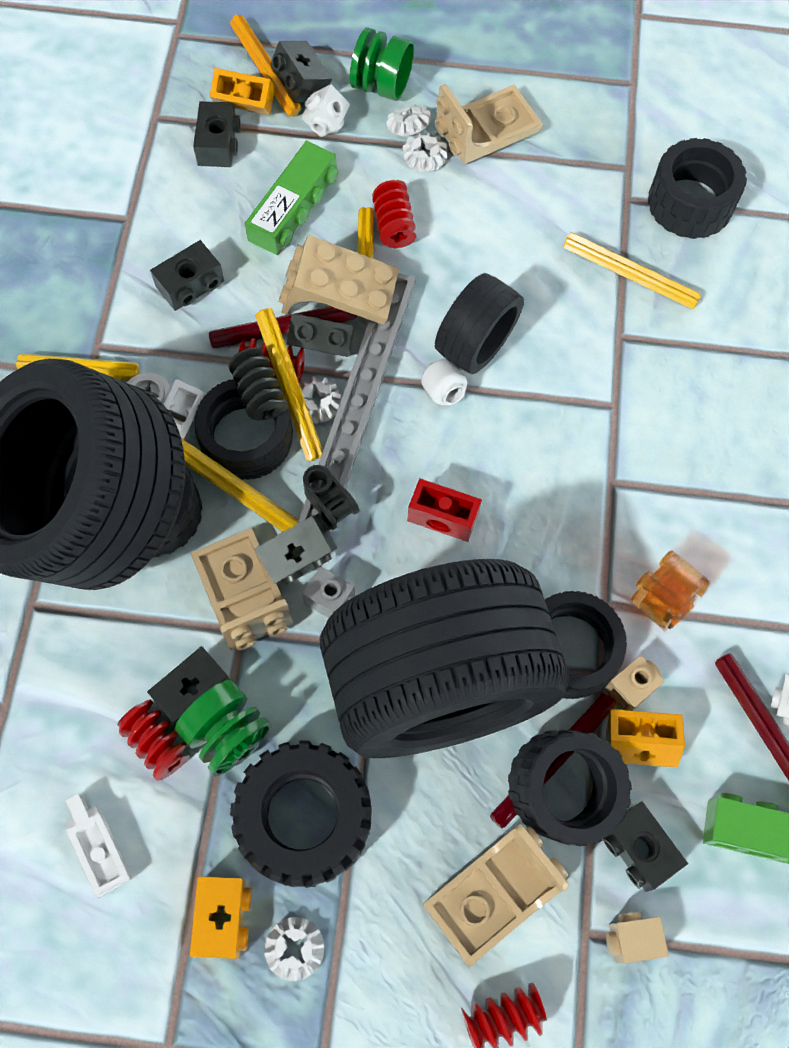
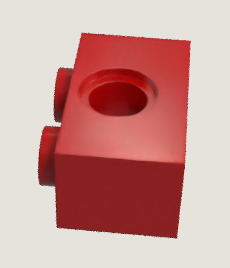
(443, 510)

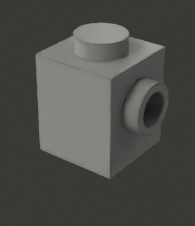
(327, 592)

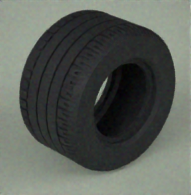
(84, 476)
(442, 658)

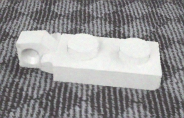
(95, 847)

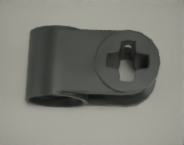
(332, 500)

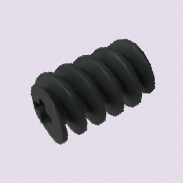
(257, 384)

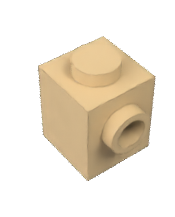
(634, 683)
(636, 938)

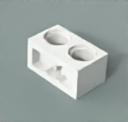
(182, 405)

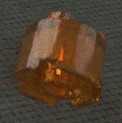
(669, 591)

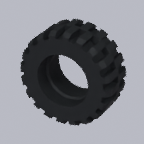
(252, 804)

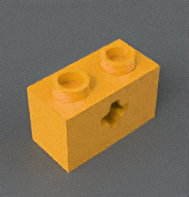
(242, 90)
(647, 737)
(211, 896)

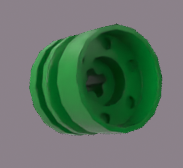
(381, 64)
(219, 724)

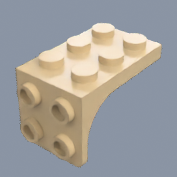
(484, 123)
(339, 279)
(241, 590)
(496, 893)

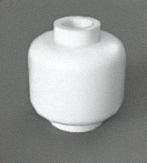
(444, 382)

